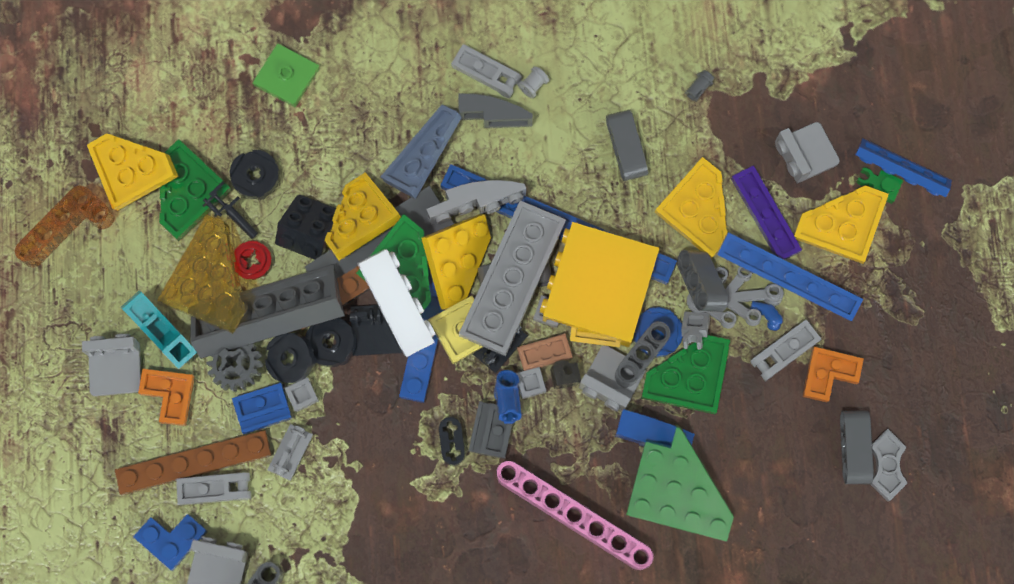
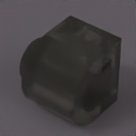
(565, 374)

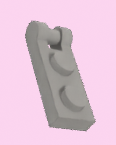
(485, 70)
(786, 349)
(212, 489)

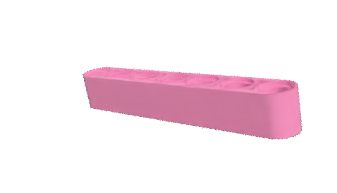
(587, 516)

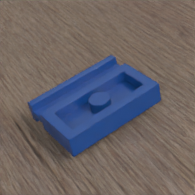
(262, 408)

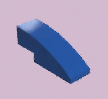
(640, 428)

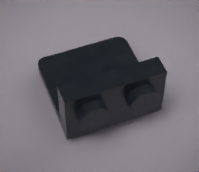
(305, 227)

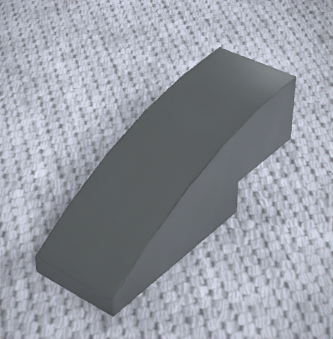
(494, 111)

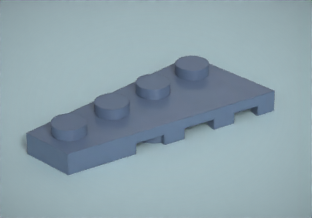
(419, 157)

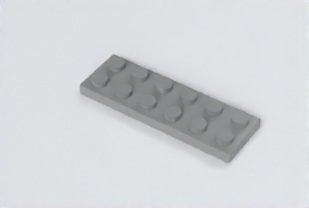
(512, 278)

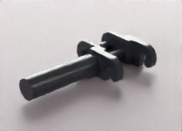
(230, 211)

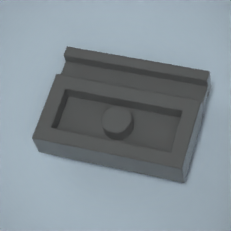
(489, 433)

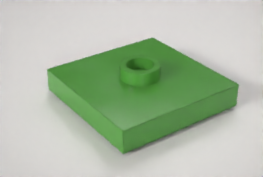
(286, 75)

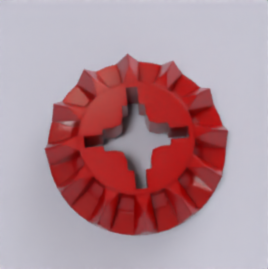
(247, 250)

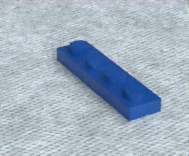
(910, 171)

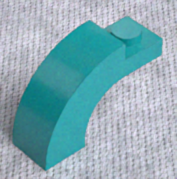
(159, 329)

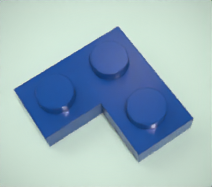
(173, 546)

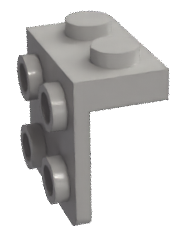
(806, 151)
(113, 365)
(601, 381)
(217, 563)

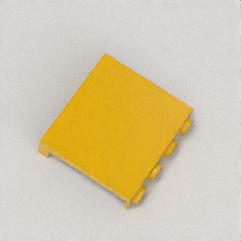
(599, 283)

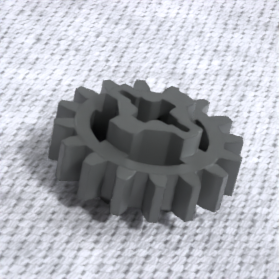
(226, 371)

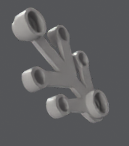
(735, 298)

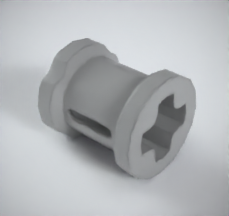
(533, 82)

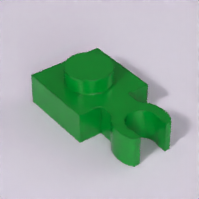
(883, 182)

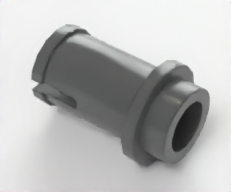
(698, 87)

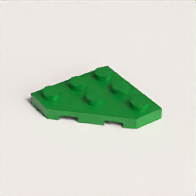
(184, 195)
(407, 245)
(690, 377)

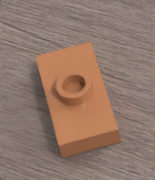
(544, 352)

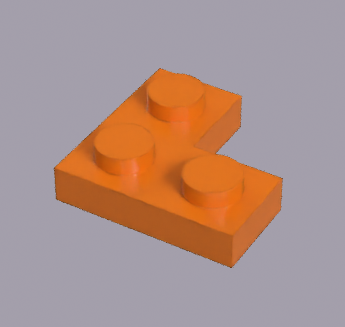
(826, 367)
(175, 391)

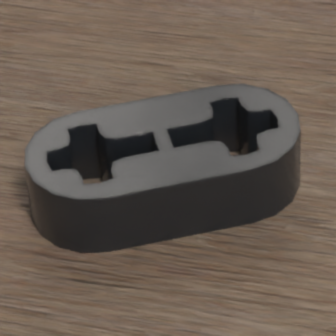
(445, 442)

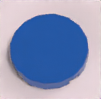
(661, 315)

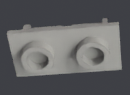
(290, 452)

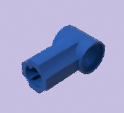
(507, 396)

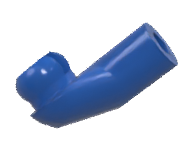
(771, 314)

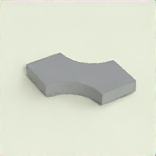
(888, 476)

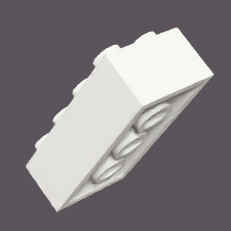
(396, 303)

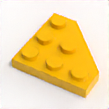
(129, 169)
(698, 208)
(360, 217)
(844, 224)
(455, 258)

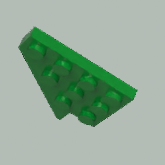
(678, 490)

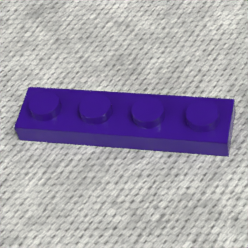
(766, 213)

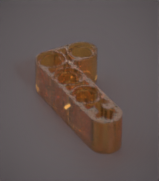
(62, 230)

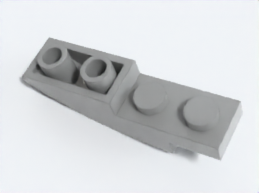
(485, 195)

